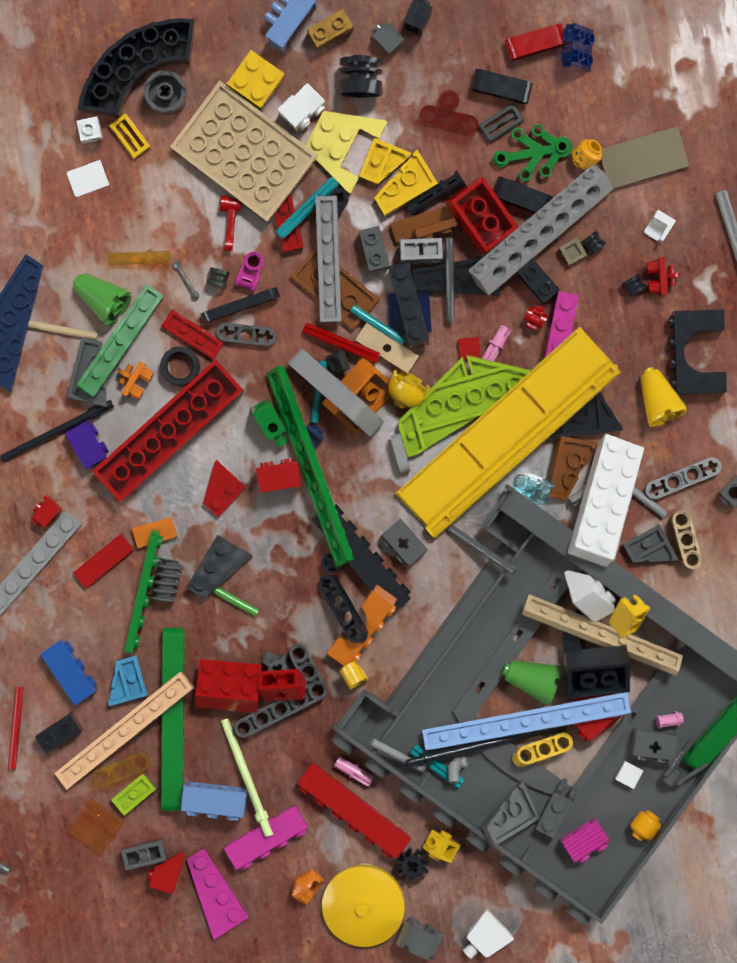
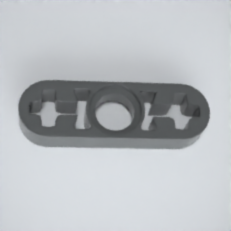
(230, 338)

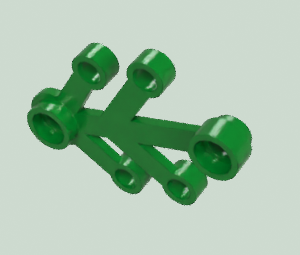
(536, 151)

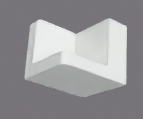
(659, 226)

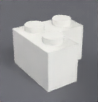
(300, 108)

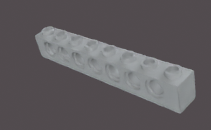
(541, 229)

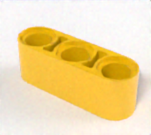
(534, 755)

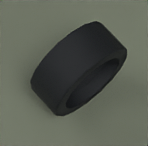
(164, 365)

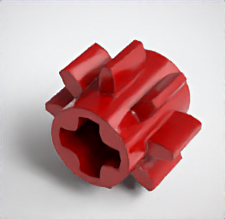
(535, 317)

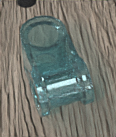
(536, 489)

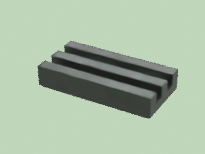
(486, 132)

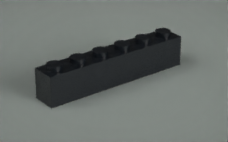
(370, 565)

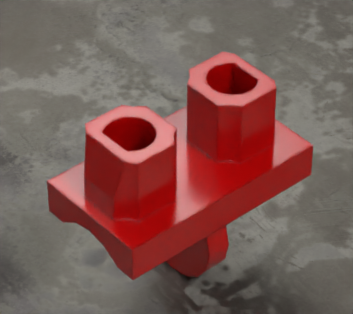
(660, 286)

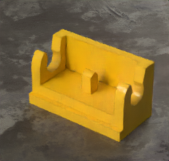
(628, 617)

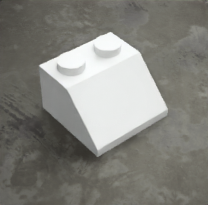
(590, 595)

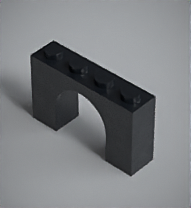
(684, 325)

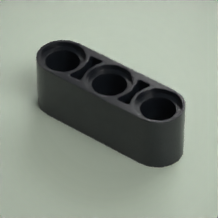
(501, 86)
(520, 195)

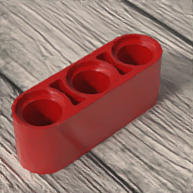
(535, 42)

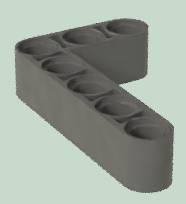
(292, 707)

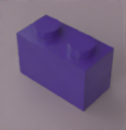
(87, 445)

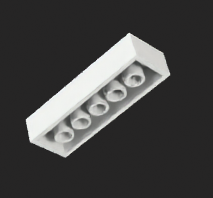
(606, 500)

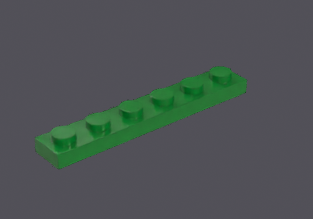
(119, 340)
(145, 582)

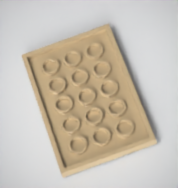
(244, 151)

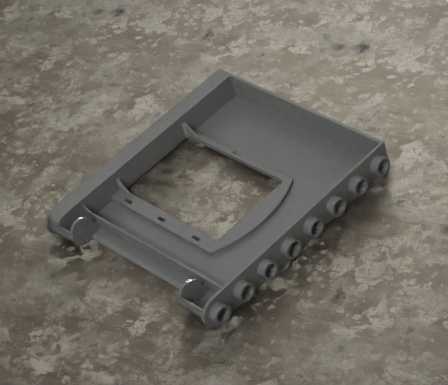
(475, 647)

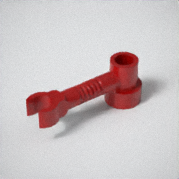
(229, 205)

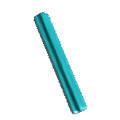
(302, 212)

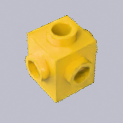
(441, 846)

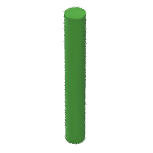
(236, 601)

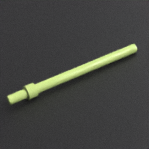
(261, 814)

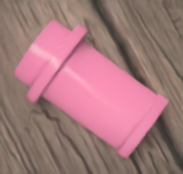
(674, 719)

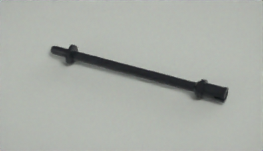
(427, 758)

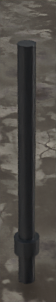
(93, 412)

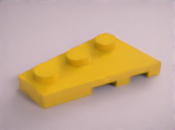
(407, 185)

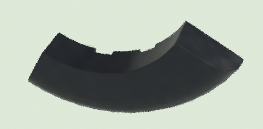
(131, 60)

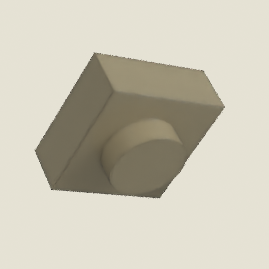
(572, 251)

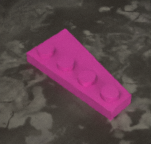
(217, 898)

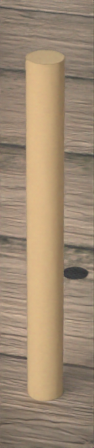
(62, 330)

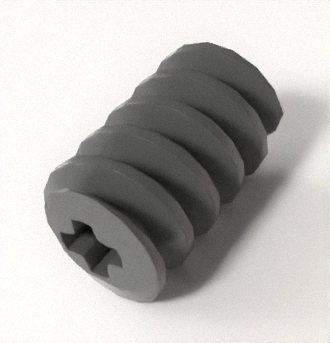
(167, 580)

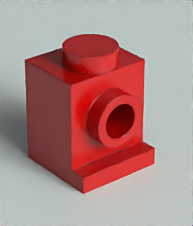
(45, 512)

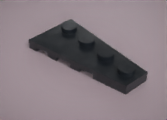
(434, 278)

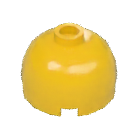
(406, 389)

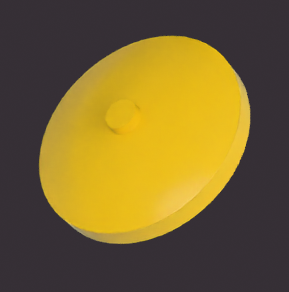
(363, 905)

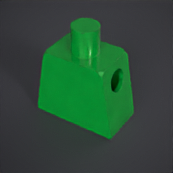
(265, 415)

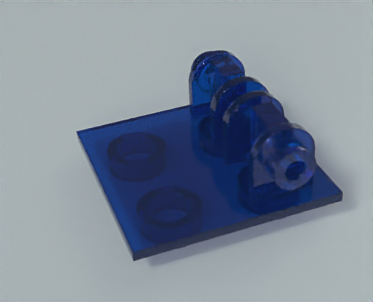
(581, 44)

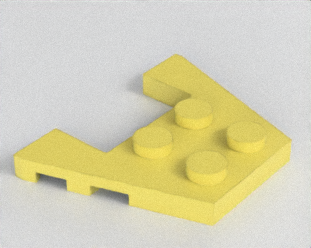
(333, 139)

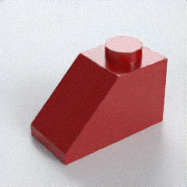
(166, 873)

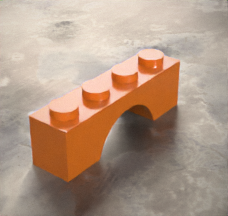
(376, 607)

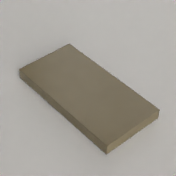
(644, 157)

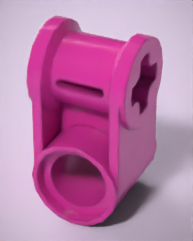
(249, 273)

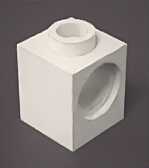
(89, 130)

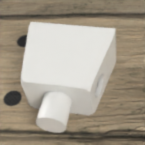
(486, 935)

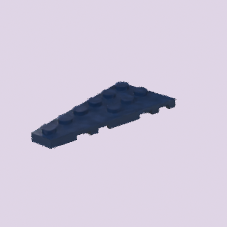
(15, 314)

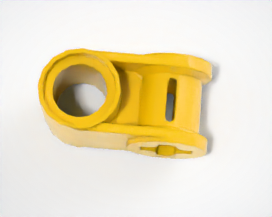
(353, 675)

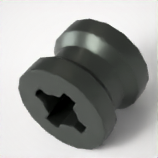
(217, 277)

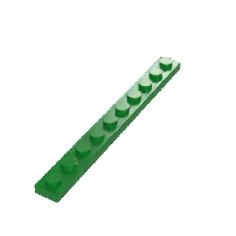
(309, 466)

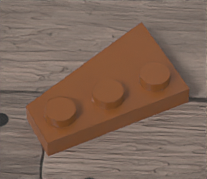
(567, 463)

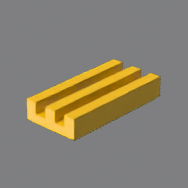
(140, 150)

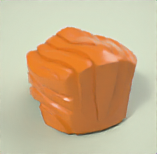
(306, 885)

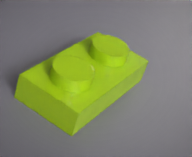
(133, 794)

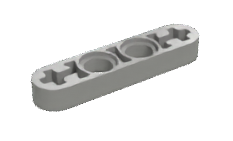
(681, 474)

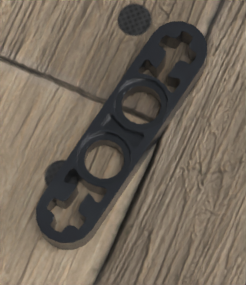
(240, 305)
(345, 606)

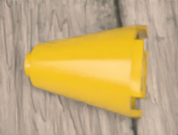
(660, 398)

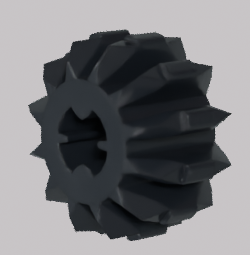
(413, 858)

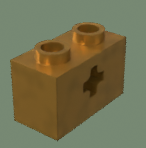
(330, 29)

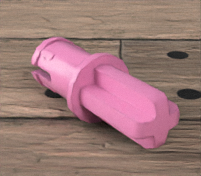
(497, 343)
(353, 771)

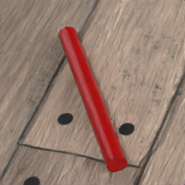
(16, 727)

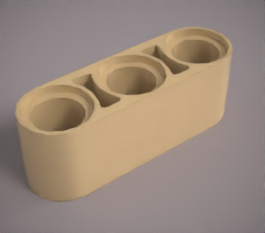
(679, 531)

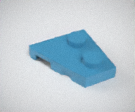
(127, 681)

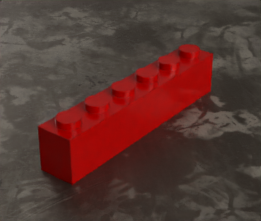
(354, 810)

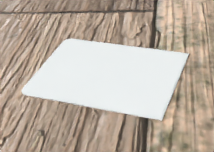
(87, 178)

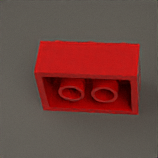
(481, 214)
(227, 686)

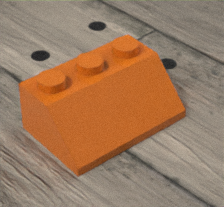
(367, 385)

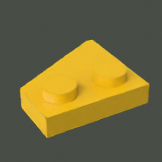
(382, 161)

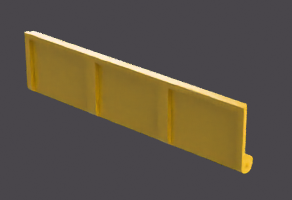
(507, 432)

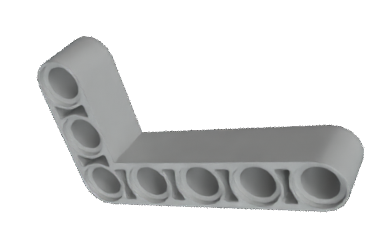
(336, 392)

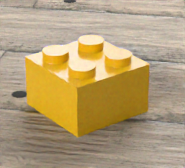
(256, 80)

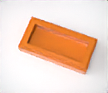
(143, 532)

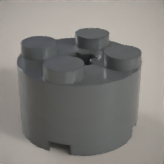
(163, 104)
(419, 938)

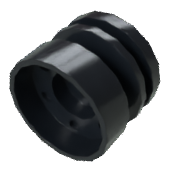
(360, 75)

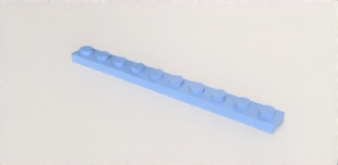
(526, 721)

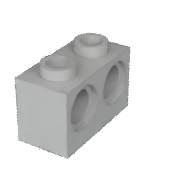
(421, 251)

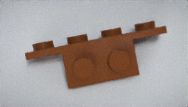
(424, 224)

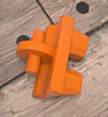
(131, 388)

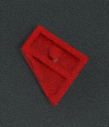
(222, 489)

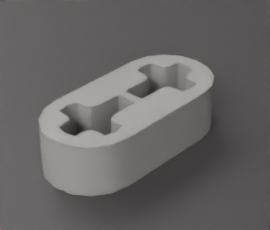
(400, 453)

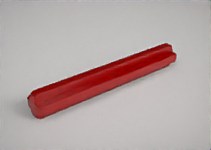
(341, 342)

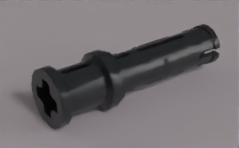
(444, 188)

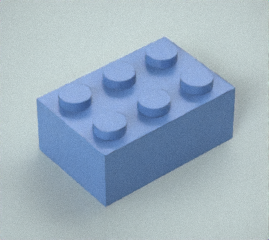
(214, 800)

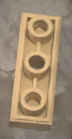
(398, 355)

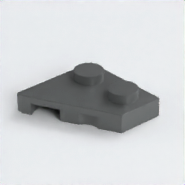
(650, 547)

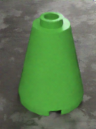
(102, 297)
(535, 679)

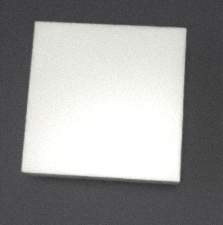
(629, 774)

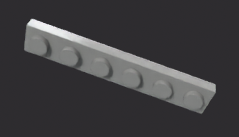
(328, 258)
(37, 559)

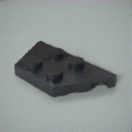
(590, 419)

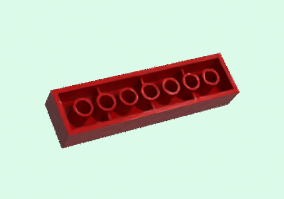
(168, 430)

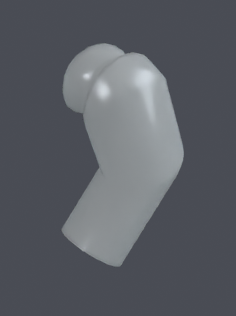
(454, 767)

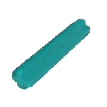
(436, 766)

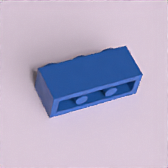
(69, 671)

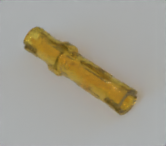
(148, 257)

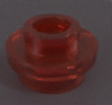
(449, 93)

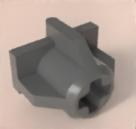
(275, 662)

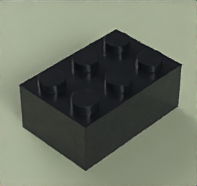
(597, 671)

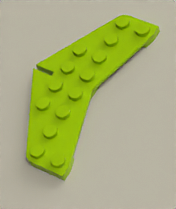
(456, 401)

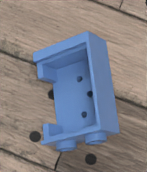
(287, 22)

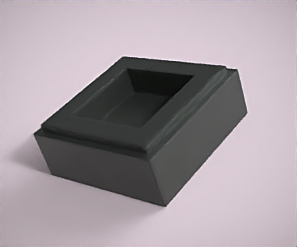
(338, 362)

